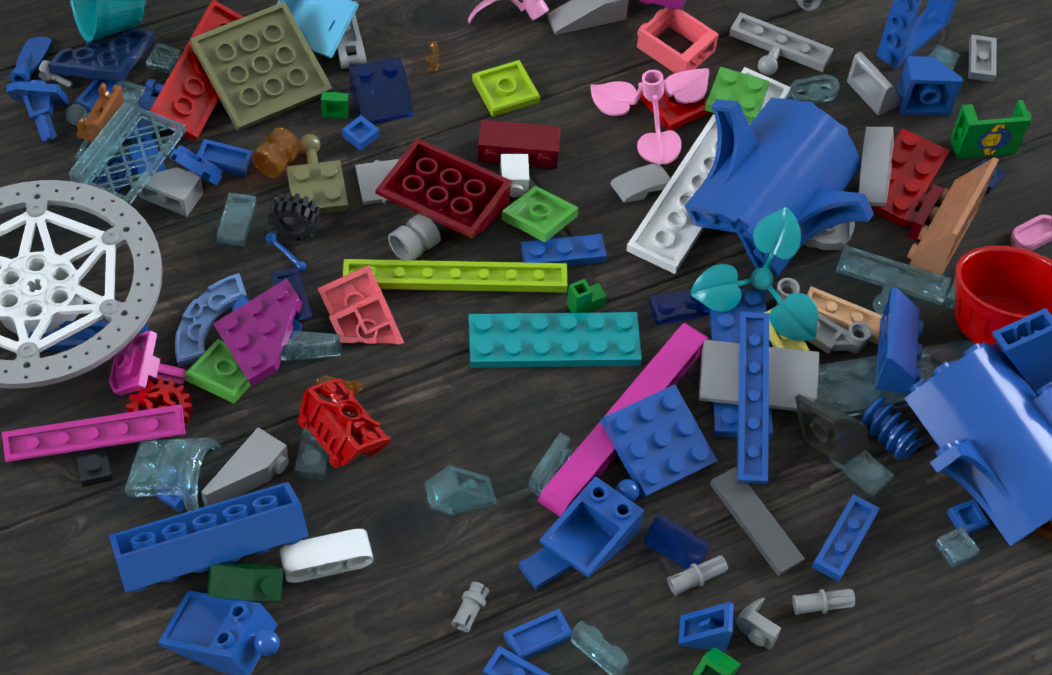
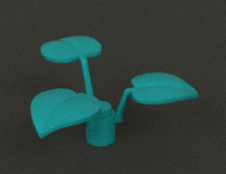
(719, 288)

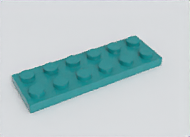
(554, 339)

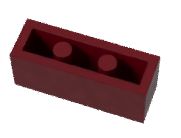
(537, 141)

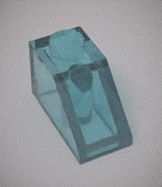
(459, 491)

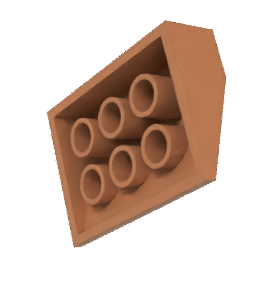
(951, 220)

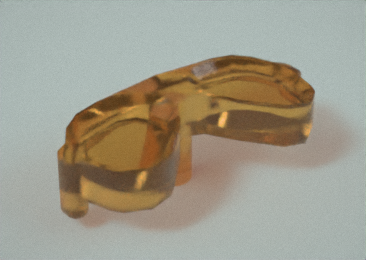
(434, 59)

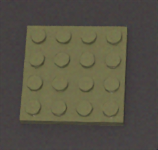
(260, 66)

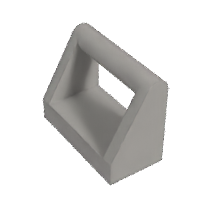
(872, 85)

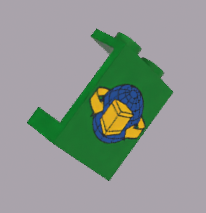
(989, 137)

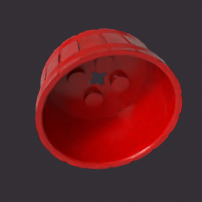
(999, 288)

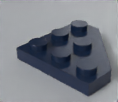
(104, 58)

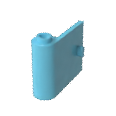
(322, 22)

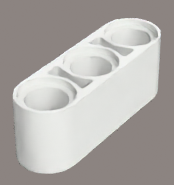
(326, 555)

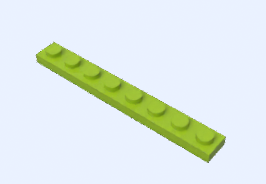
(464, 275)

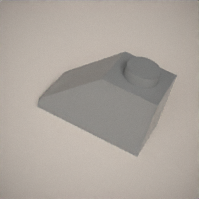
(173, 190)

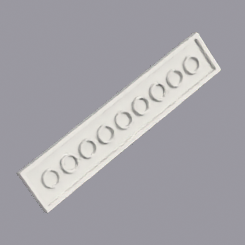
(667, 229)

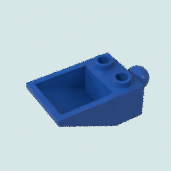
(596, 525)
(221, 633)

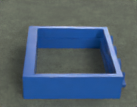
(906, 34)

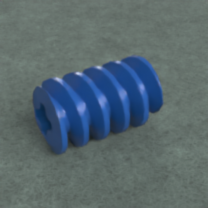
(889, 429)

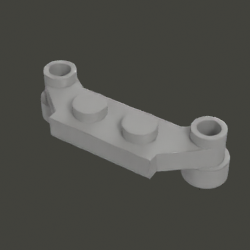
(829, 334)

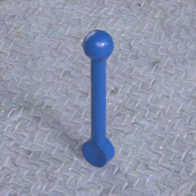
(271, 238)

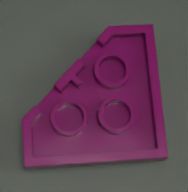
(260, 330)

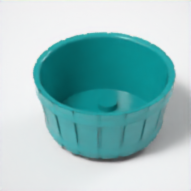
(106, 17)

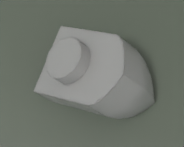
(756, 627)

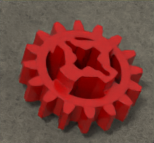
(161, 396)

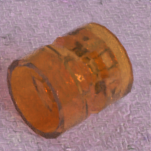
(275, 152)

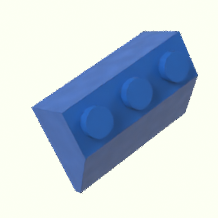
(898, 345)

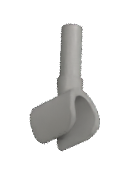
(46, 76)

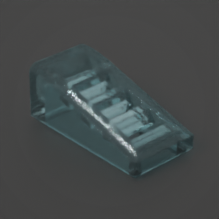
(310, 346)

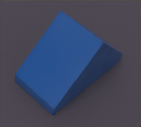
(707, 627)

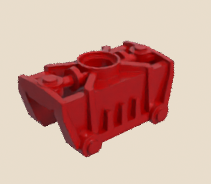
(336, 420)

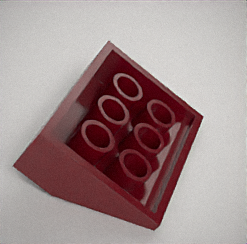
(446, 188)

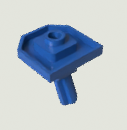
(40, 103)

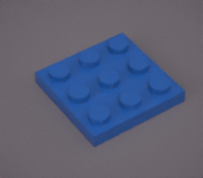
(658, 441)

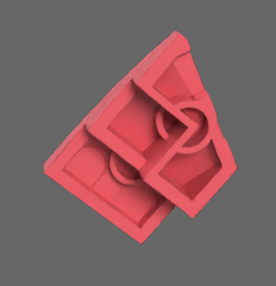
(360, 309)

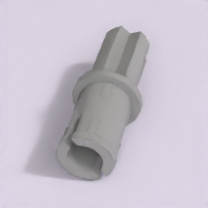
(697, 575)
(823, 601)

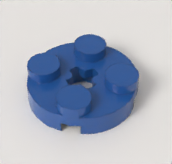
(190, 161)

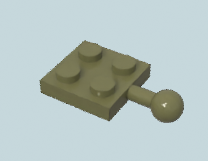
(318, 181)

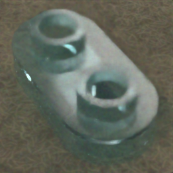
(812, 89)

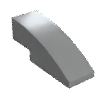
(876, 164)

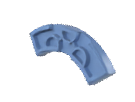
(201, 315)

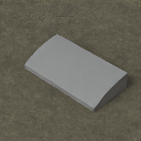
(789, 374)

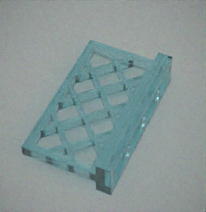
(109, 145)

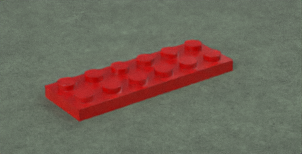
(188, 93)

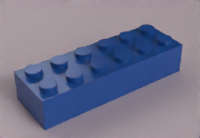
(208, 537)

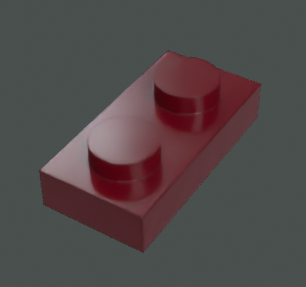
(926, 205)

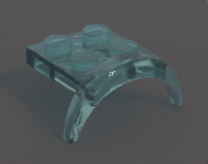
(169, 468)

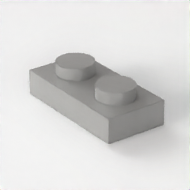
(982, 58)

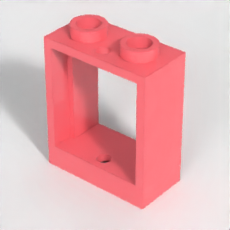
(702, 36)

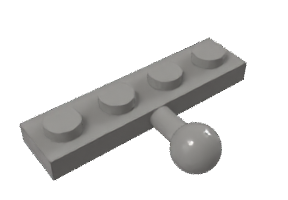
(780, 43)

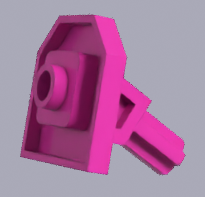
(137, 365)

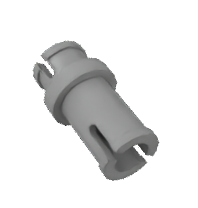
(472, 602)

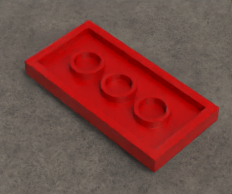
(913, 170)

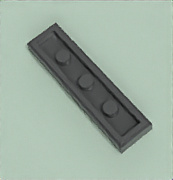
(757, 523)

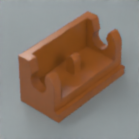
(101, 113)

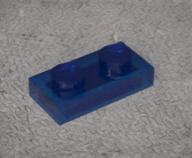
(676, 307)

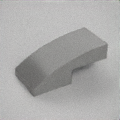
(638, 182)

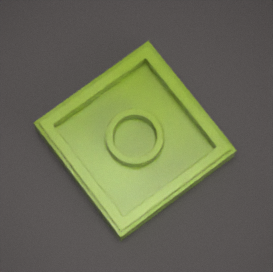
(506, 88)

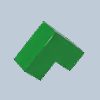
(585, 298)

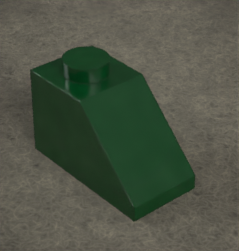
(245, 582)

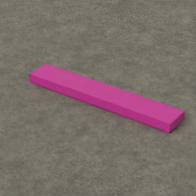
(93, 433)

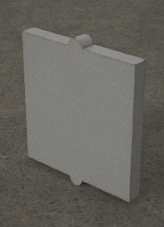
(370, 177)

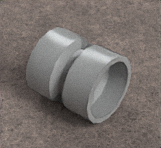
(414, 238)

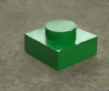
(335, 104)

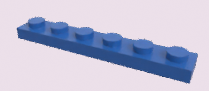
(753, 398)

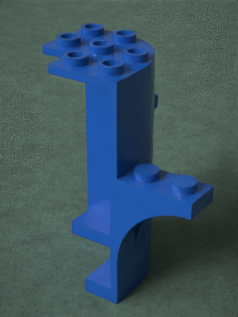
(781, 160)
(991, 436)

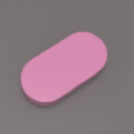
(1032, 233)

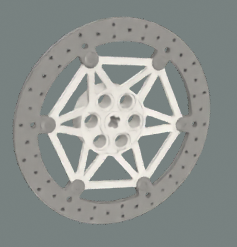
(46, 290)

